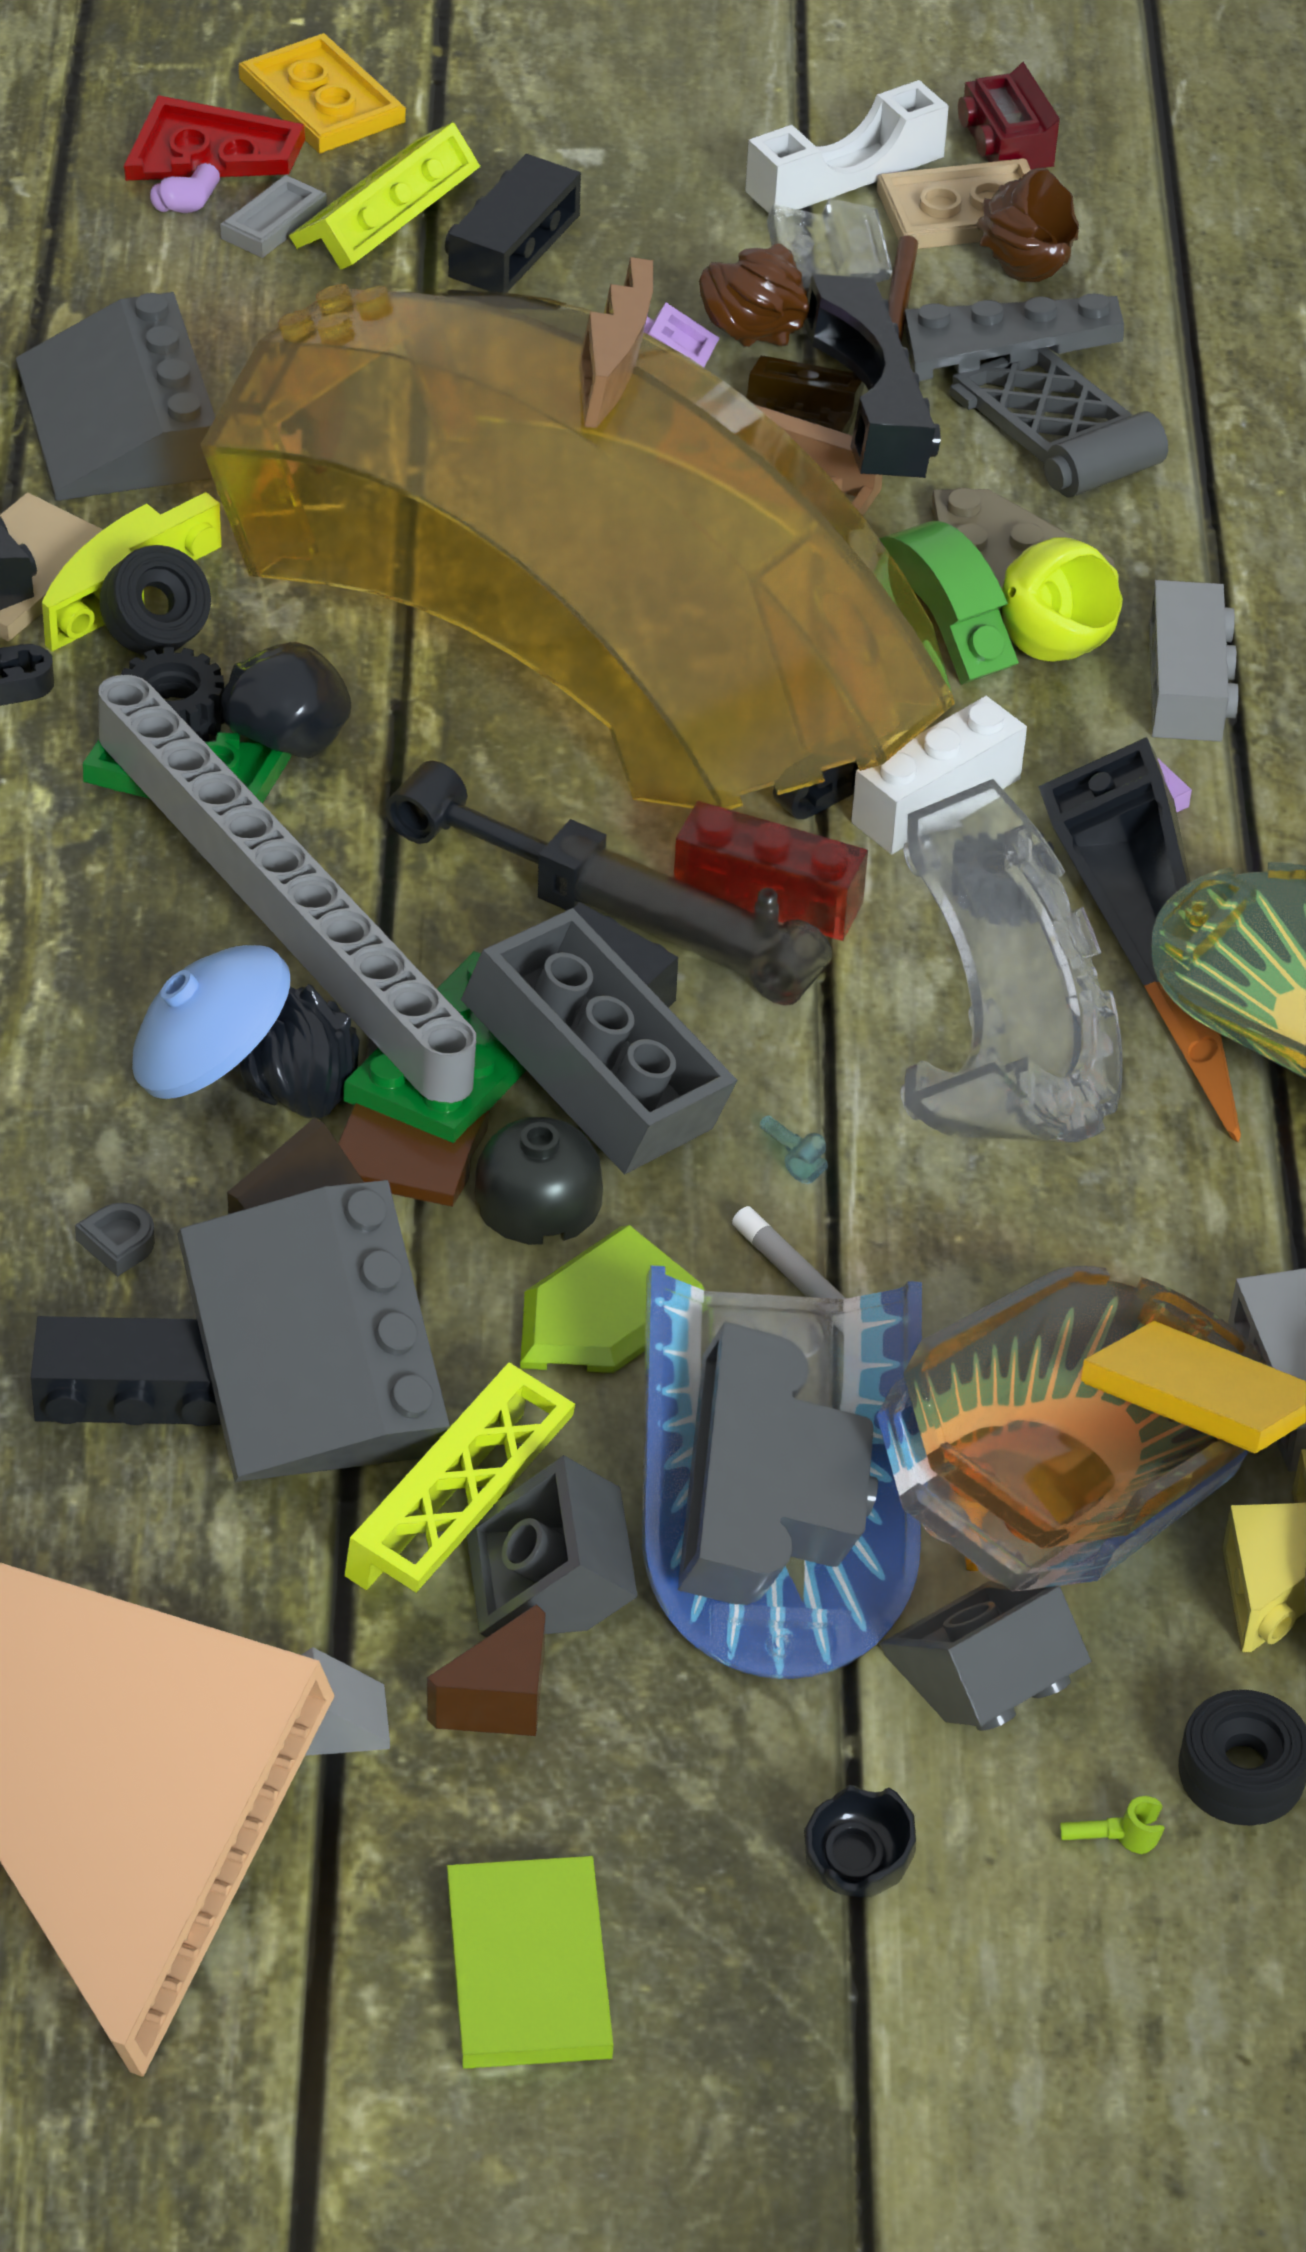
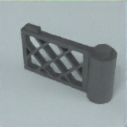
(1091, 451)

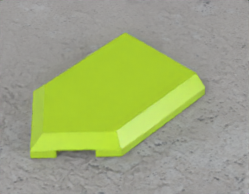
(594, 1305)

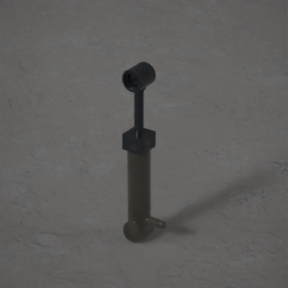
(581, 869)

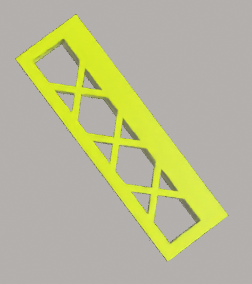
(390, 196)
(450, 1467)

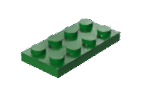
(386, 1089)

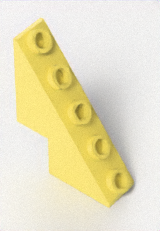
(1267, 1565)

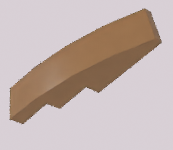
(614, 342)

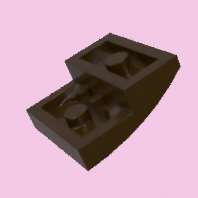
(806, 391)

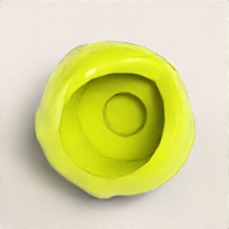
(1060, 599)

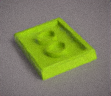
(529, 1962)

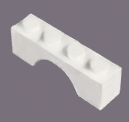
(897, 135)

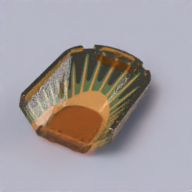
(1032, 1440)

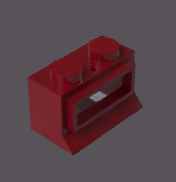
(1010, 118)

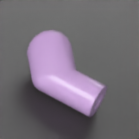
(185, 193)

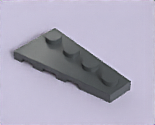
(1015, 330)

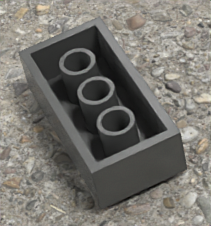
(598, 1040)

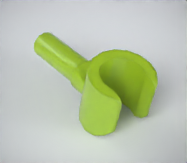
(1130, 1829)

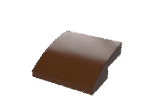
(408, 1157)

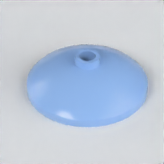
(209, 1019)

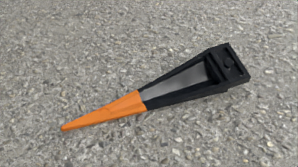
(1131, 856)

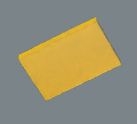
(324, 91)
(1200, 1386)

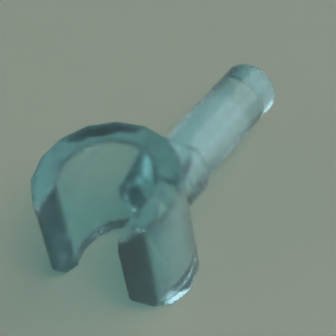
(804, 1153)

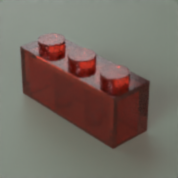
(743, 854)

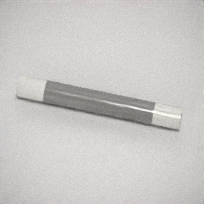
(783, 1255)

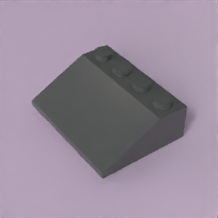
(119, 400)
(314, 1333)

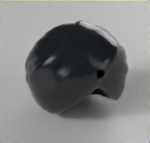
(287, 699)

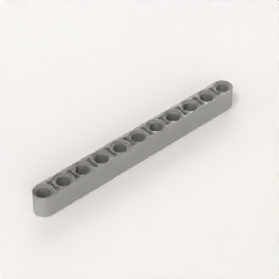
(288, 890)

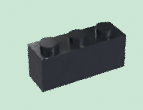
(513, 224)
(121, 1372)

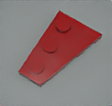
(188, 134)

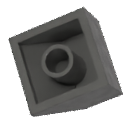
(553, 1546)
(990, 1653)

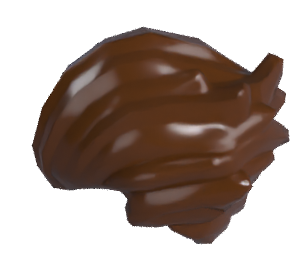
(1030, 226)
(756, 296)

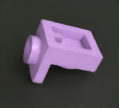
(682, 334)

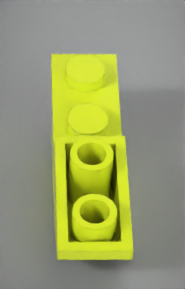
(73, 597)

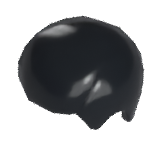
(860, 1841)

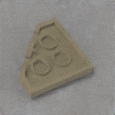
(994, 525)

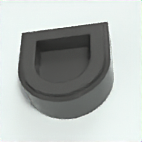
(117, 1236)

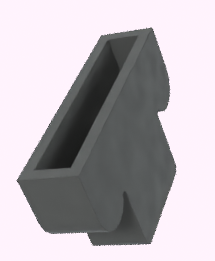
(768, 1471)

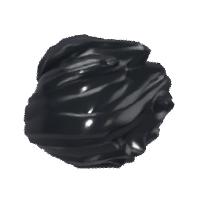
(304, 1056)

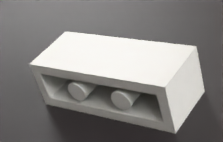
(938, 763)

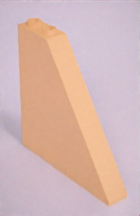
(138, 1785)

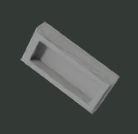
(273, 216)

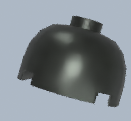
(538, 1181)

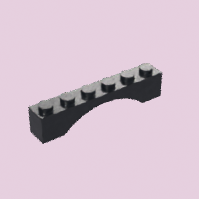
(893, 418)

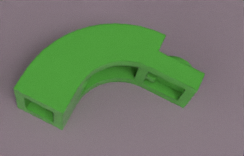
(959, 592)

